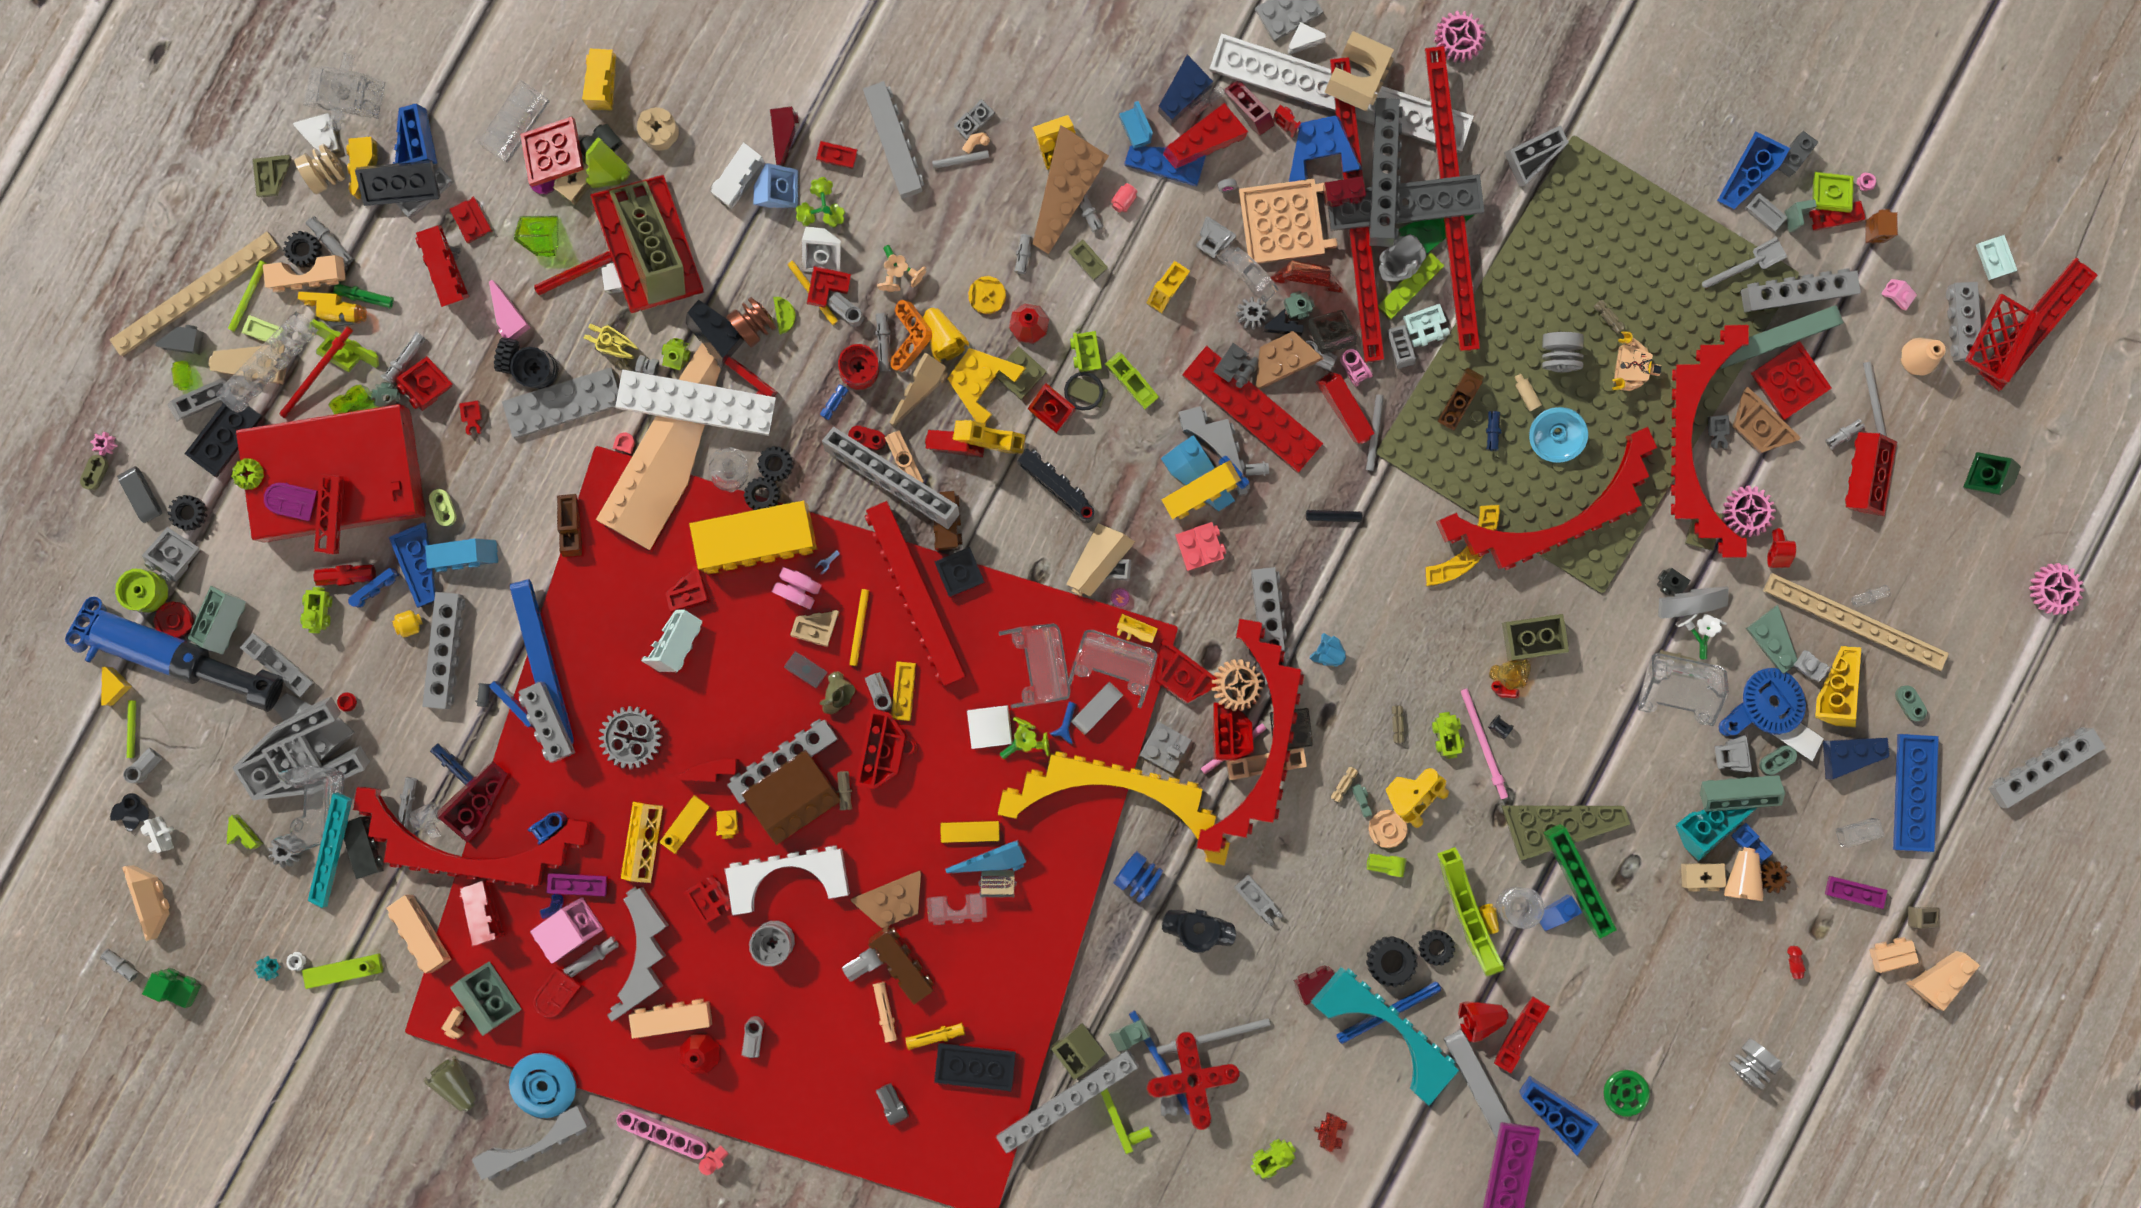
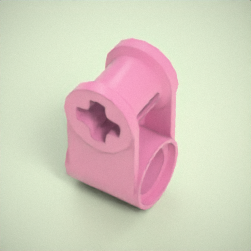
(1355, 368)

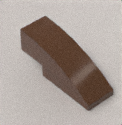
(569, 525)

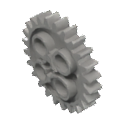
(634, 721)

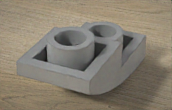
(974, 119)

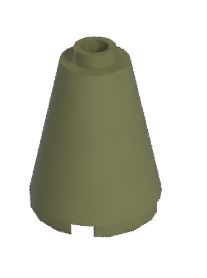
(451, 1084)

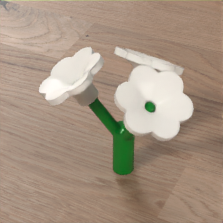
(1707, 626)

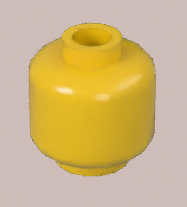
(407, 623)

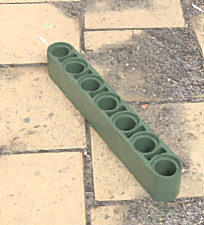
(1786, 334)

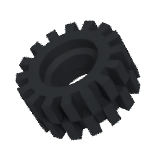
(294, 241)
(504, 353)
(775, 452)
(761, 483)
(179, 504)
(1447, 953)

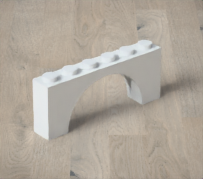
(745, 879)

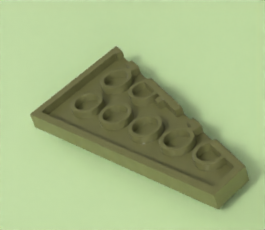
(1582, 822)

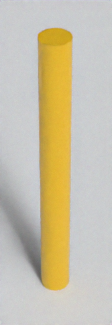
(806, 284)
(859, 627)

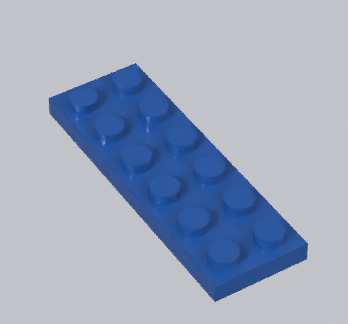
(1915, 793)

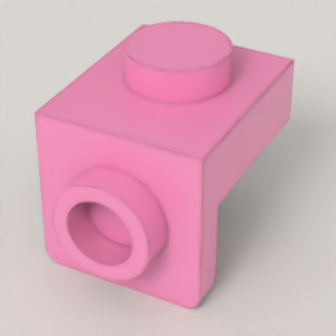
(1900, 293)

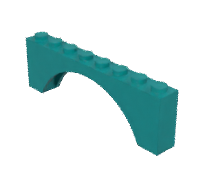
(1346, 995)

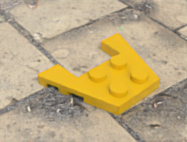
(974, 376)

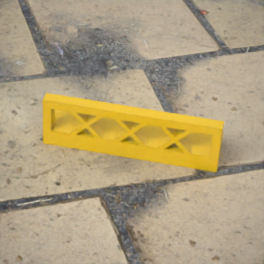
(637, 842)

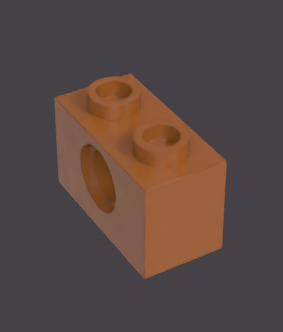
(1881, 226)

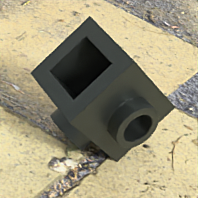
(1672, 582)

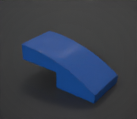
(1748, 838)

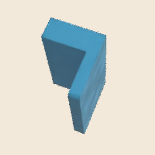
(1136, 126)

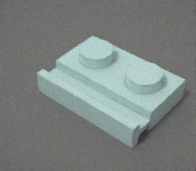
(1996, 257)

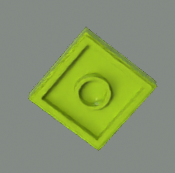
(1833, 191)

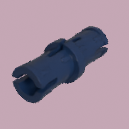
(1493, 431)

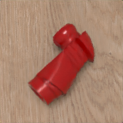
(1796, 962)

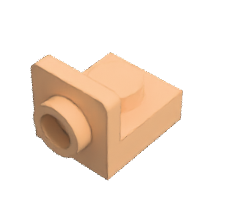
(454, 1018)

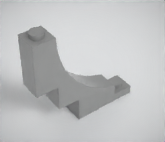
(642, 980)

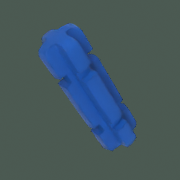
(834, 402)
(1244, 482)

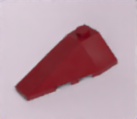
(470, 805)

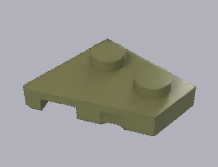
(270, 174)

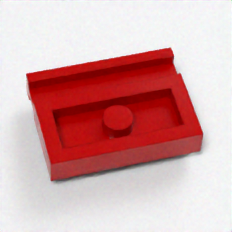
(1284, 118)
(470, 220)

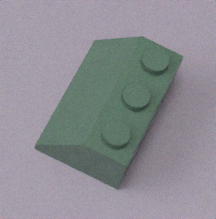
(216, 620)
(485, 998)

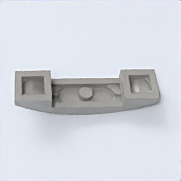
(277, 663)

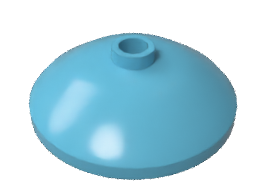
(1558, 445)

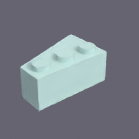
(675, 642)

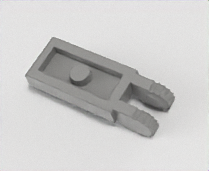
(1257, 898)

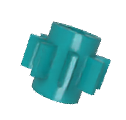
(267, 968)

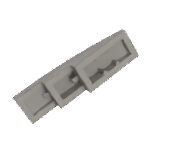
(1693, 603)

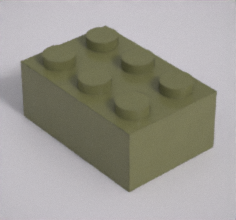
(1535, 637)

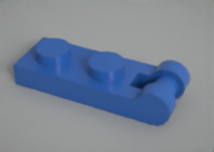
(373, 588)

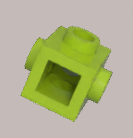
(675, 353)

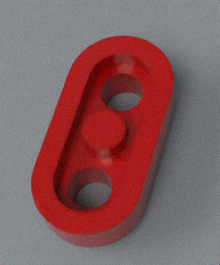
(867, 437)

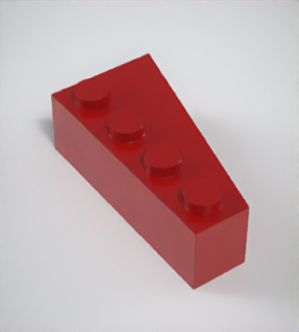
(1208, 135)

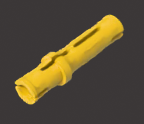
(944, 1033)

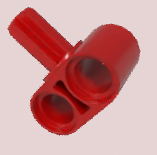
(1781, 552)

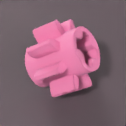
(98, 443)

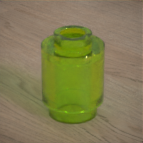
(182, 375)

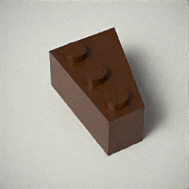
(949, 538)

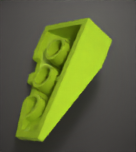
(604, 166)

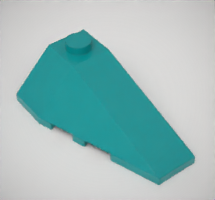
(1705, 830)

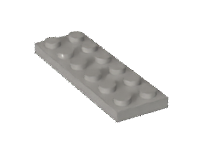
(561, 403)

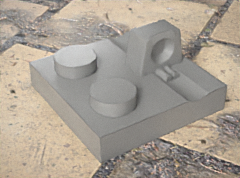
(1165, 747)

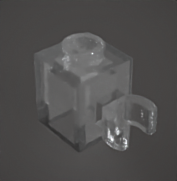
(426, 818)

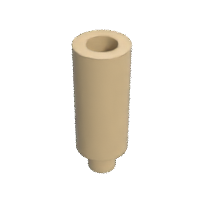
(1527, 393)

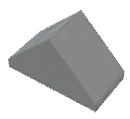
(1121, 570)

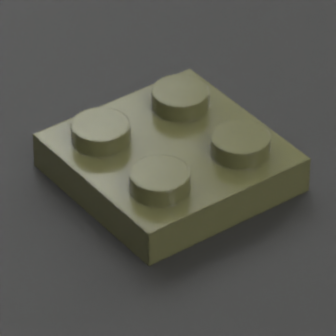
(1029, 377)

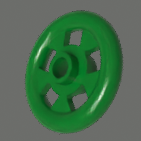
(1635, 1079)

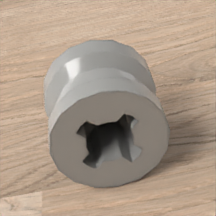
(1169, 1106)

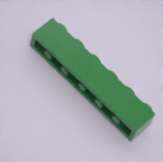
(1579, 881)

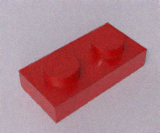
(837, 155)

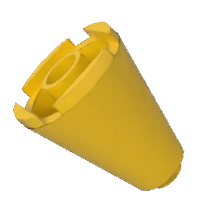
(946, 338)

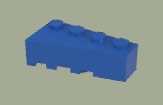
(1562, 1116)

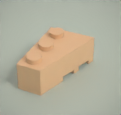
(1944, 980)

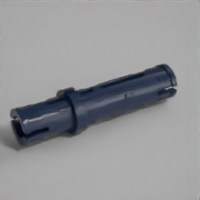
(438, 751)

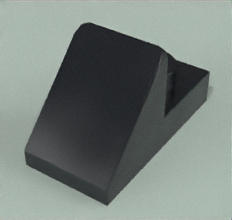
(1278, 325)

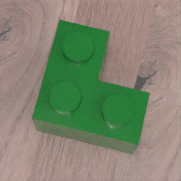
(172, 987)

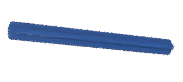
(1400, 1006)

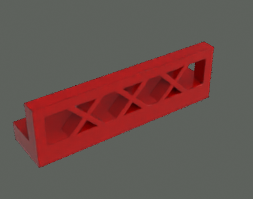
(334, 514)

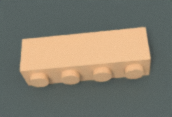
(418, 934)
(670, 1019)

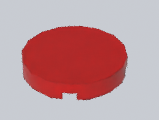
(174, 619)

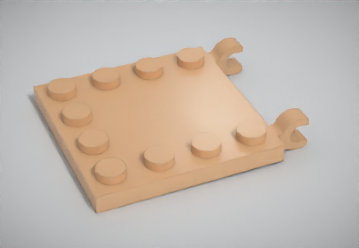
(1283, 221)

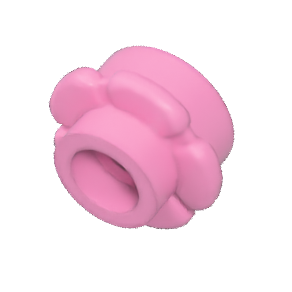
(1866, 177)

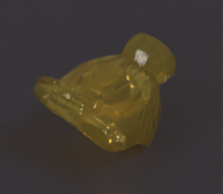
(1511, 673)

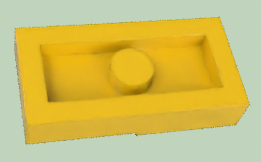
(1137, 628)

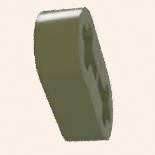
(95, 472)

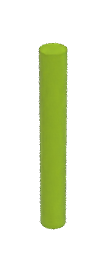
(131, 725)

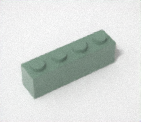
(1742, 793)

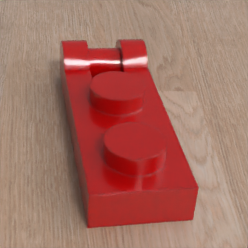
(1836, 218)

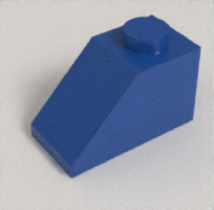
(1559, 912)

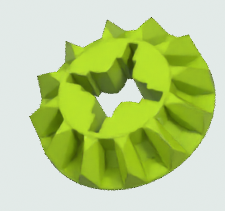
(253, 479)

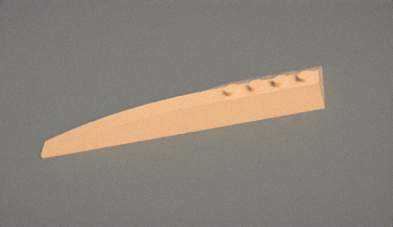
(659, 467)

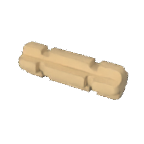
(1344, 784)

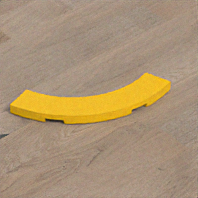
(1464, 560)

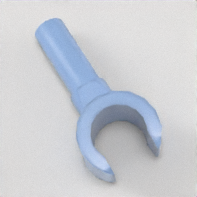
(825, 563)

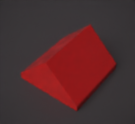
(1051, 408)

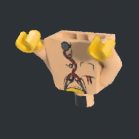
(1633, 364)

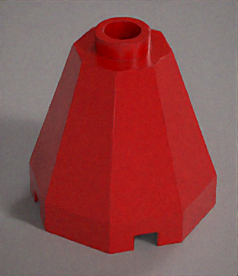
(1031, 330)
(1481, 1019)
(704, 1048)

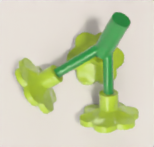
(832, 215)
(1025, 740)

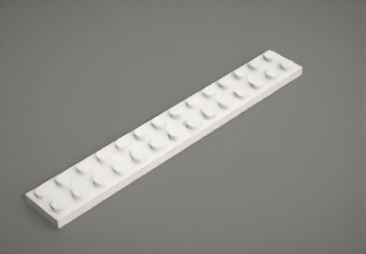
(1308, 83)

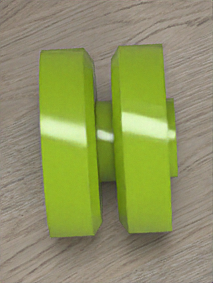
(141, 590)

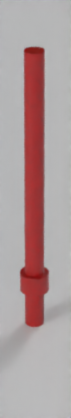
(337, 344)

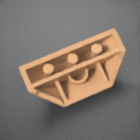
(148, 900)

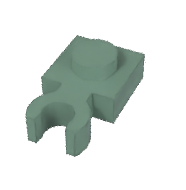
(1361, 794)

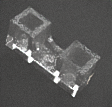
(940, 911)

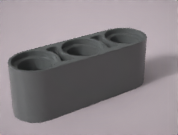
(139, 494)

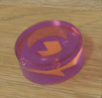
(1120, 597)

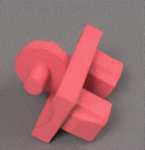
(712, 1161)

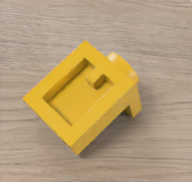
(727, 823)

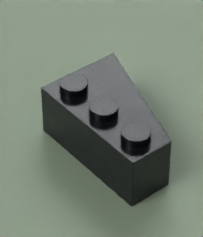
(714, 332)

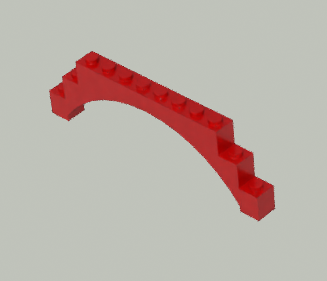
(1689, 497)
(1614, 501)
(1283, 687)
(409, 850)

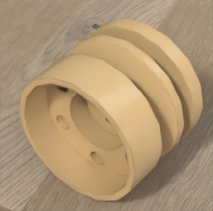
(319, 169)

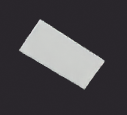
(1801, 739)

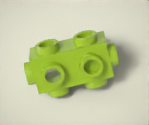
(316, 616)
(1447, 729)
(1278, 1156)

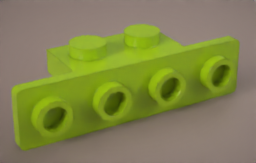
(350, 353)

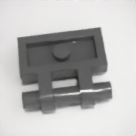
(1231, 362)

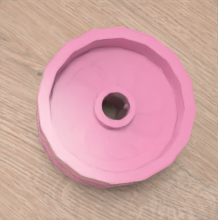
(797, 587)

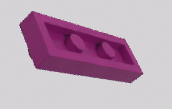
(577, 884)
(1856, 892)

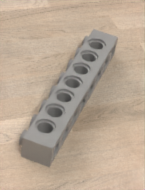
(890, 477)
(1067, 1101)

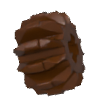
(1777, 870)

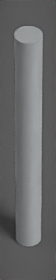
(1874, 398)
(1374, 438)

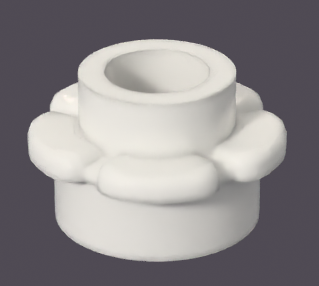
(291, 961)

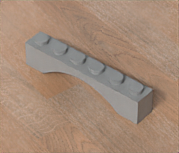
(496, 1159)

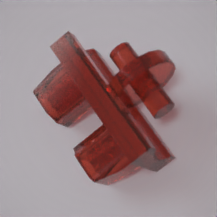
(1328, 1132)

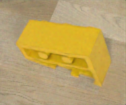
(599, 79)

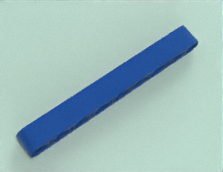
(537, 645)

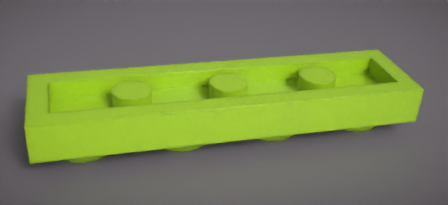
(1410, 287)

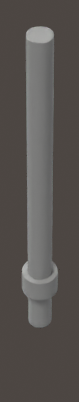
(1217, 1035)

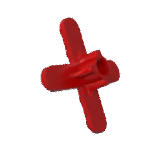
(1202, 1079)

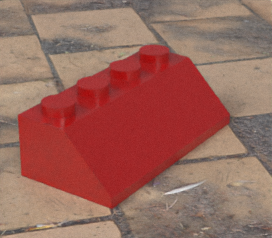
(1871, 473)

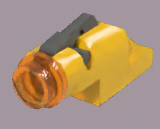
(332, 309)

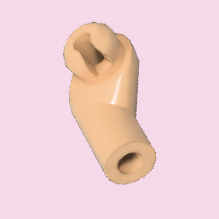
(975, 139)

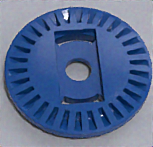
(1789, 696)

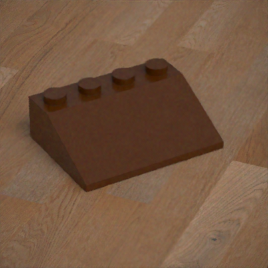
(791, 797)

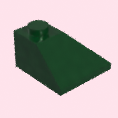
(1992, 474)

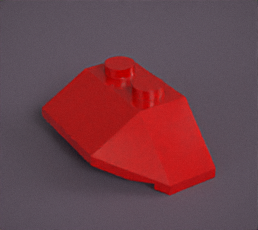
(1231, 733)
(880, 750)

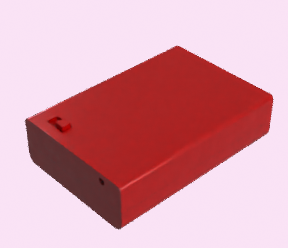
(366, 446)

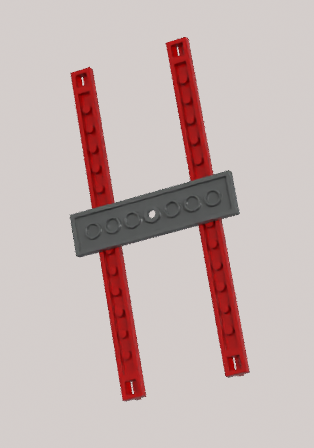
(1445, 198)

